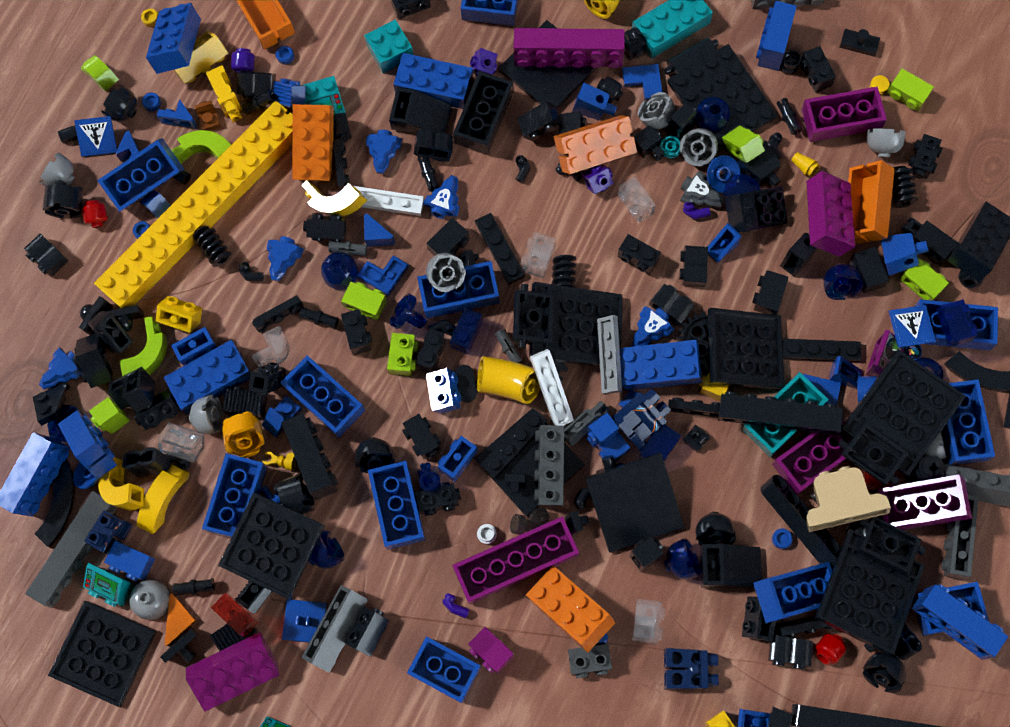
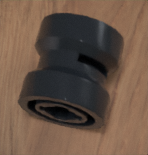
(790, 62)

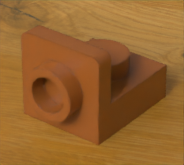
(207, 115)

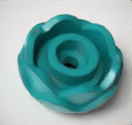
(673, 142)

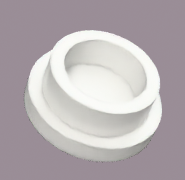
(486, 534)

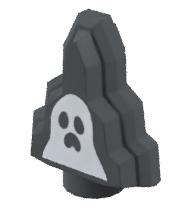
(700, 192)

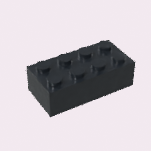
(483, 112)
(982, 242)
(309, 456)

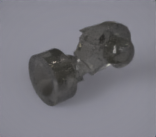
(537, 518)

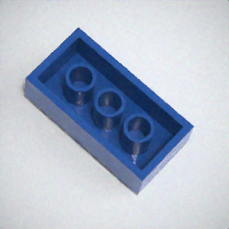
(173, 38)
(435, 78)
(140, 174)
(476, 291)
(983, 316)
(660, 365)
(208, 375)
(323, 396)
(967, 431)
(33, 474)
(232, 492)
(396, 505)
(792, 592)
(960, 622)

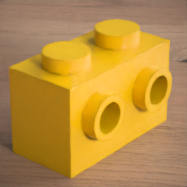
(178, 314)

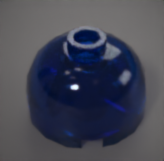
(339, 270)
(842, 281)
(327, 552)
(682, 560)

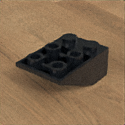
(418, 111)
(756, 209)
(729, 566)

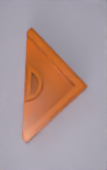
(178, 620)

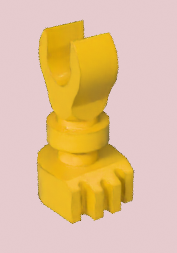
(288, 462)

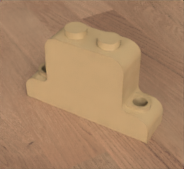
(843, 500)

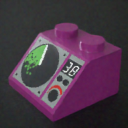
(882, 353)

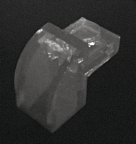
(277, 348)

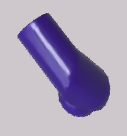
(695, 213)
(454, 608)

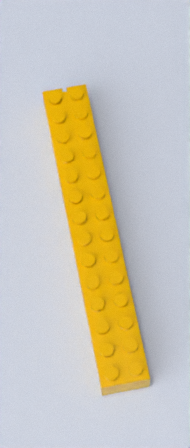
(198, 207)

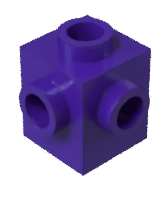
(484, 61)
(598, 178)

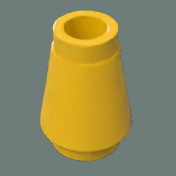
(807, 165)

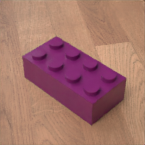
(843, 114)
(830, 214)
(810, 458)
(927, 502)
(232, 671)

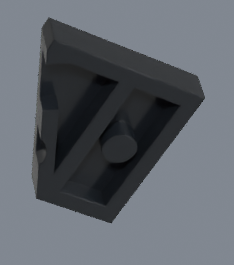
(49, 403)

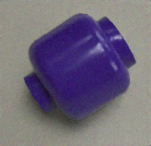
(242, 60)

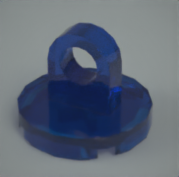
(405, 312)

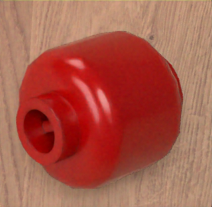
(94, 213)
(830, 649)

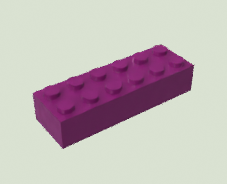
(568, 47)
(515, 560)

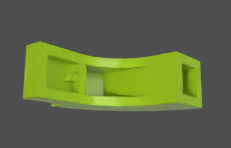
(198, 142)
(152, 354)

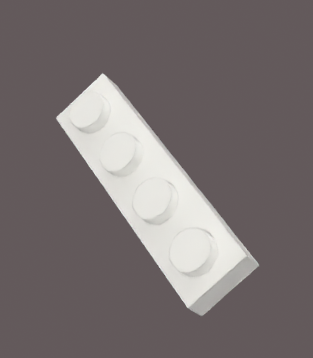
(392, 201)
(551, 388)

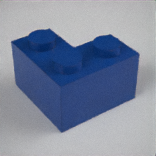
(606, 437)

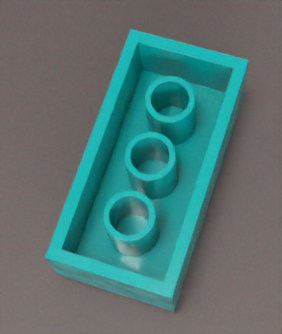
(672, 23)
(771, 438)

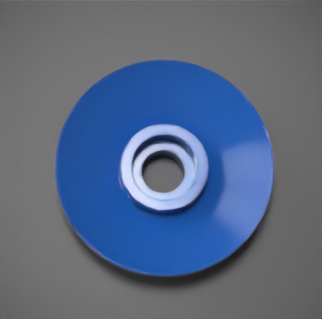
(728, 168)
(83, 478)

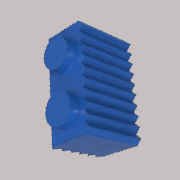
(289, 92)

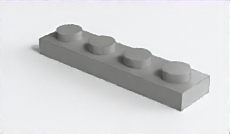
(609, 355)

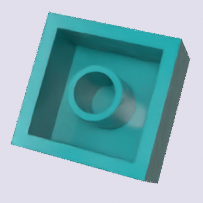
(388, 45)

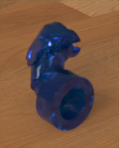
(428, 478)

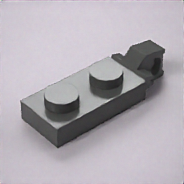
(579, 426)

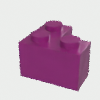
(491, 650)

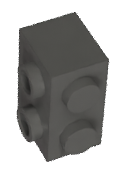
(597, 661)

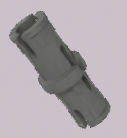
(348, 247)
(503, 338)

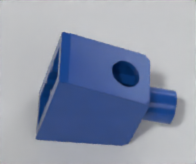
(593, 102)
(901, 252)

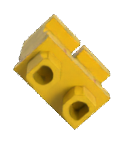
(226, 98)

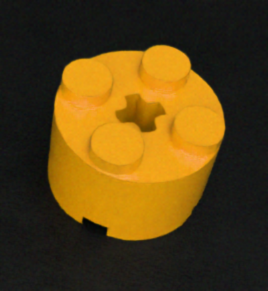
(242, 435)

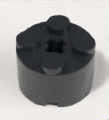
(62, 200)
(294, 494)

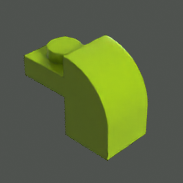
(99, 72)

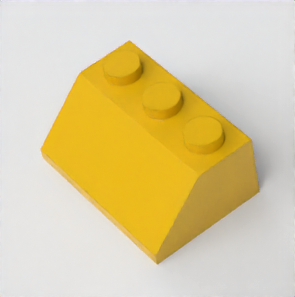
(205, 53)

